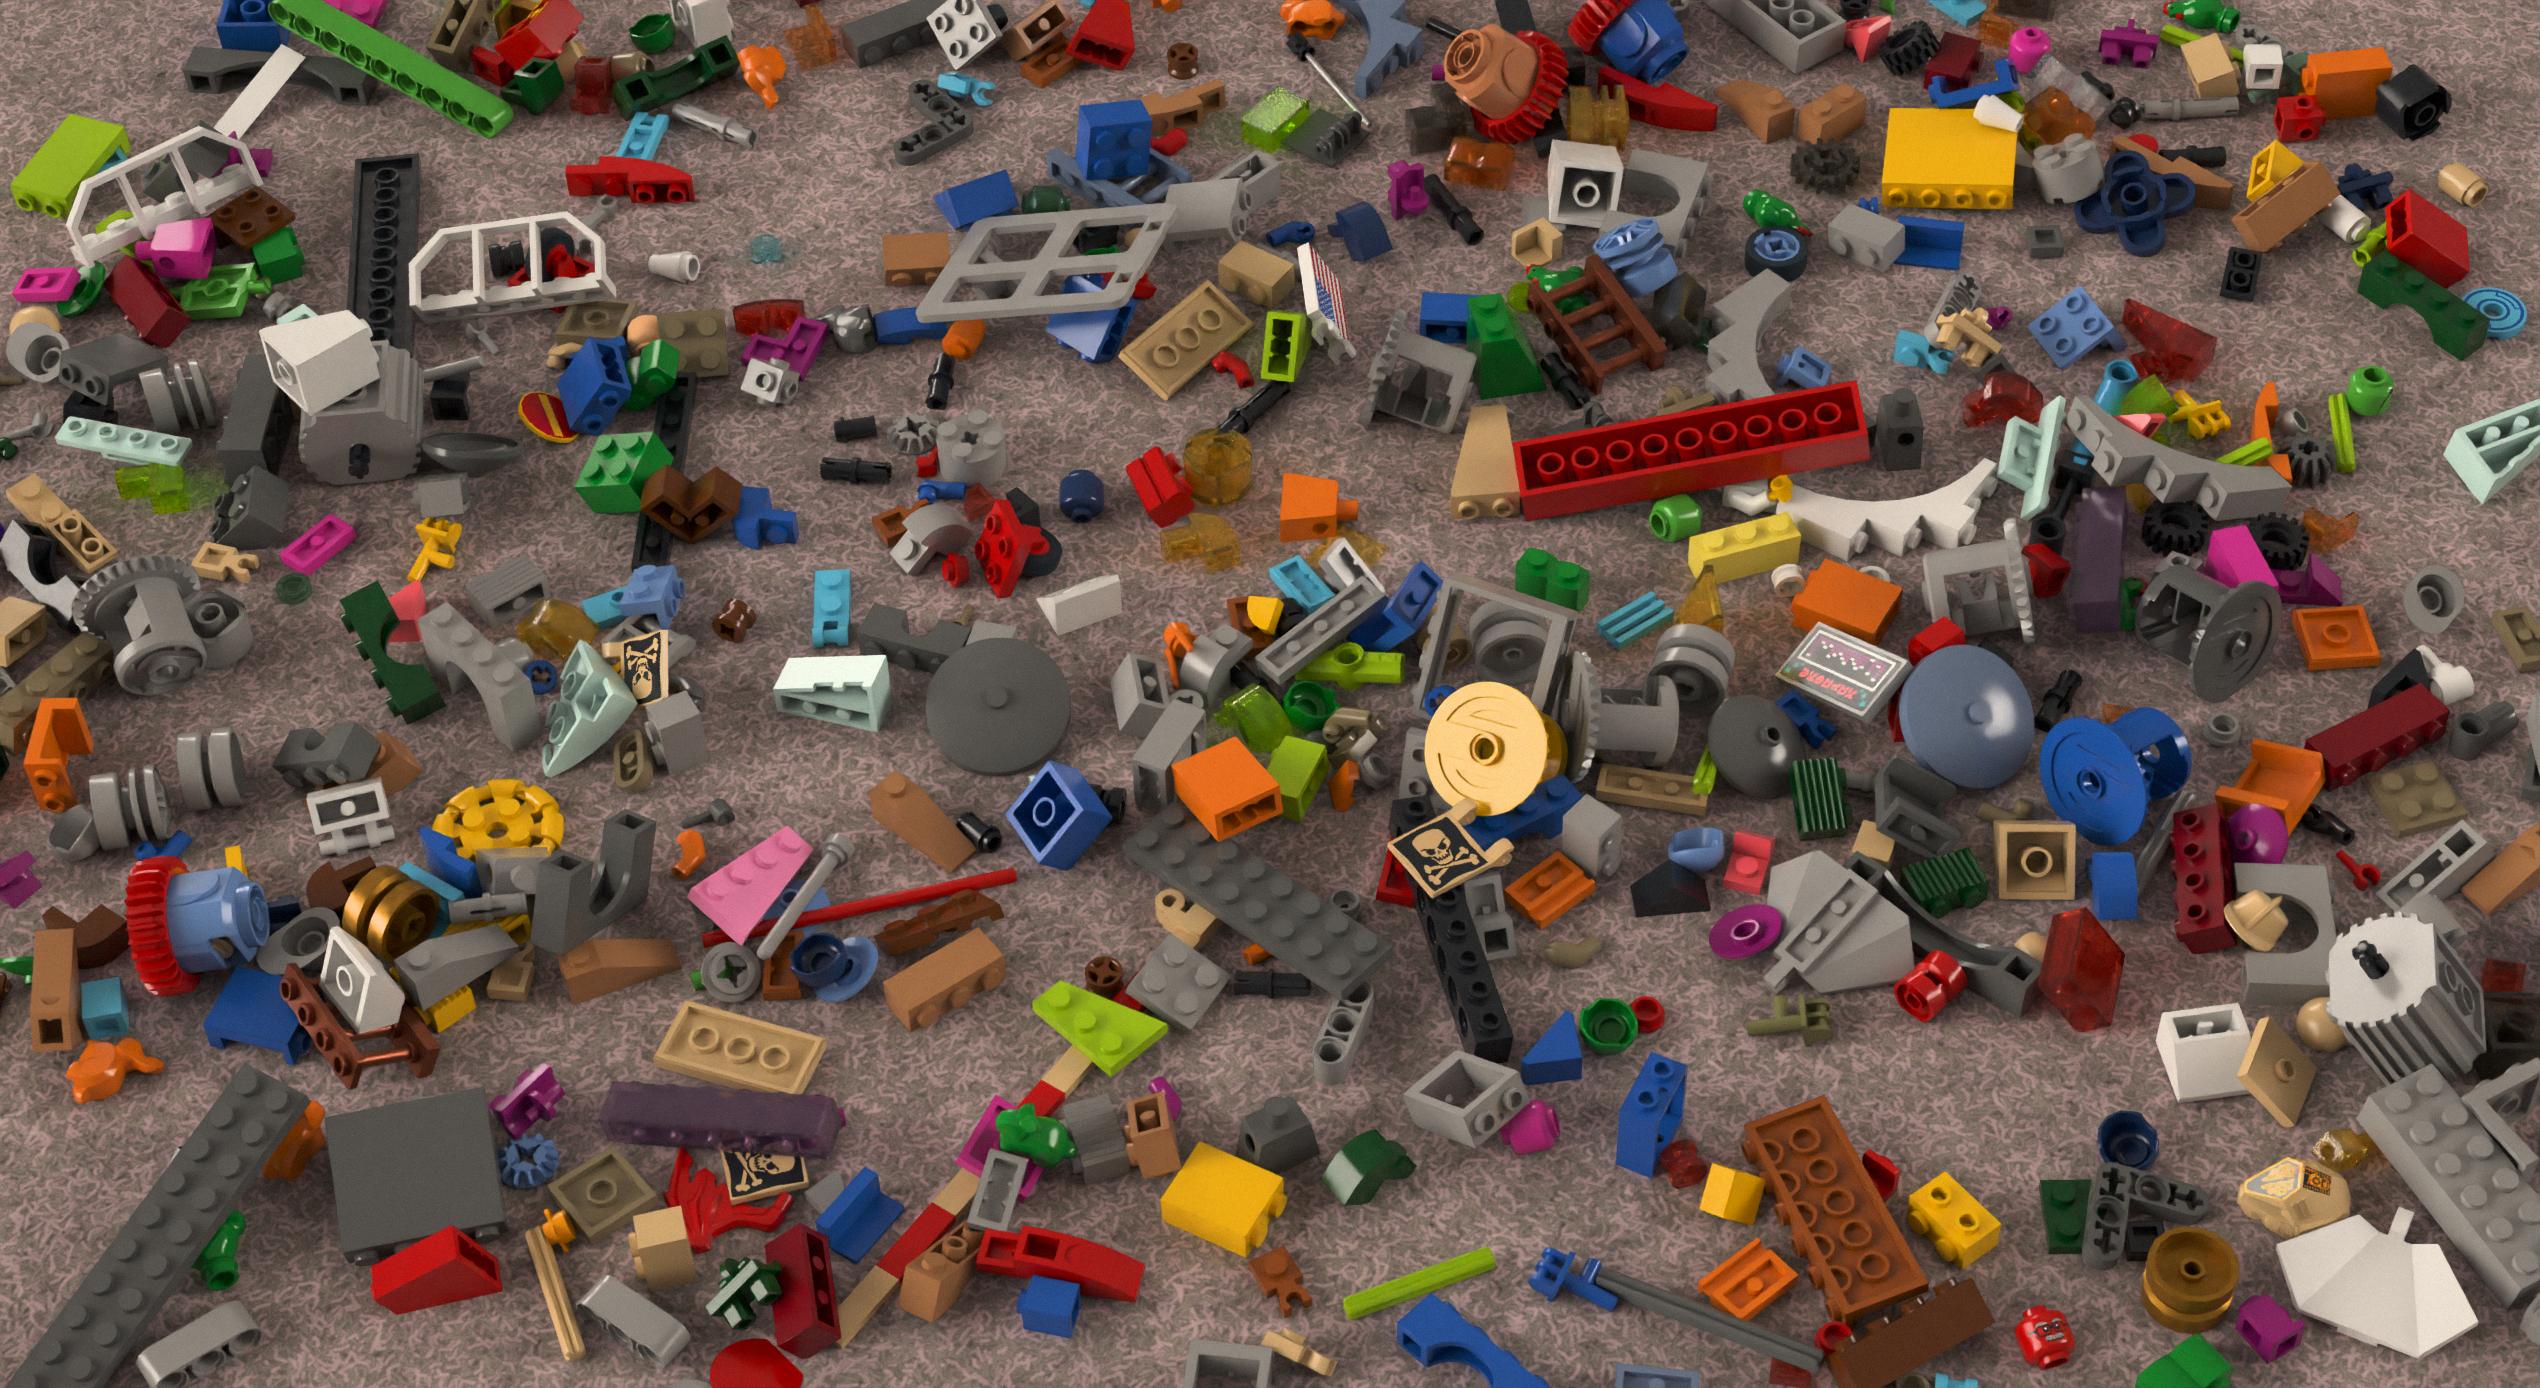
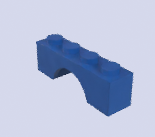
(1538, 814)
(1438, 1334)

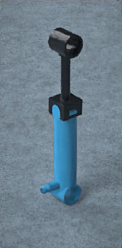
(2075, 467)

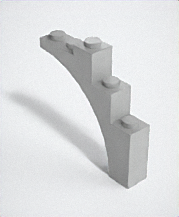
(1739, 325)
(2171, 475)

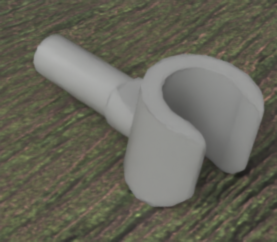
(481, 335)
(37, 429)

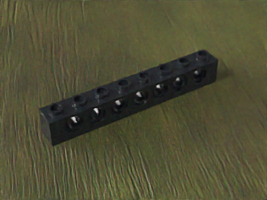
(1456, 951)

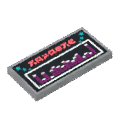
(1844, 672)

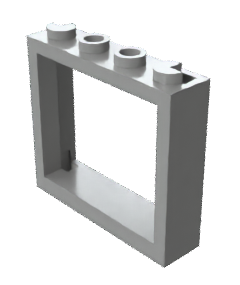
(1442, 627)

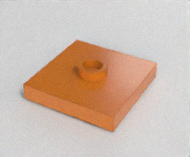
(2335, 637)

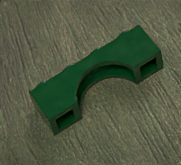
(700, 69)
(2452, 321)
(374, 621)

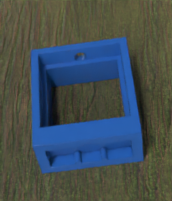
(1651, 1112)

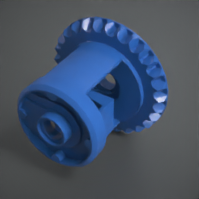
(2122, 771)

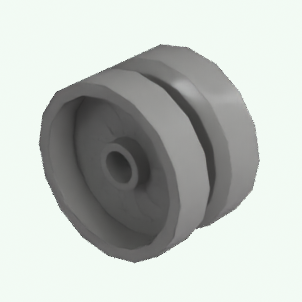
(1507, 643)
(1697, 663)
(211, 768)

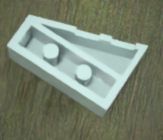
(2495, 449)
(836, 689)

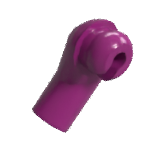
(1159, 1085)

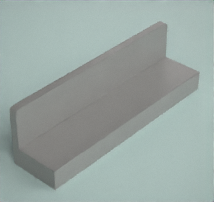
(1320, 631)

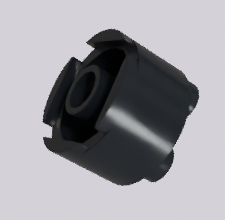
(2412, 103)

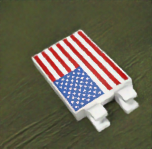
(1324, 303)

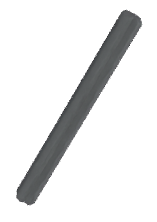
(1711, 1320)

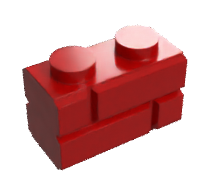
(1161, 487)

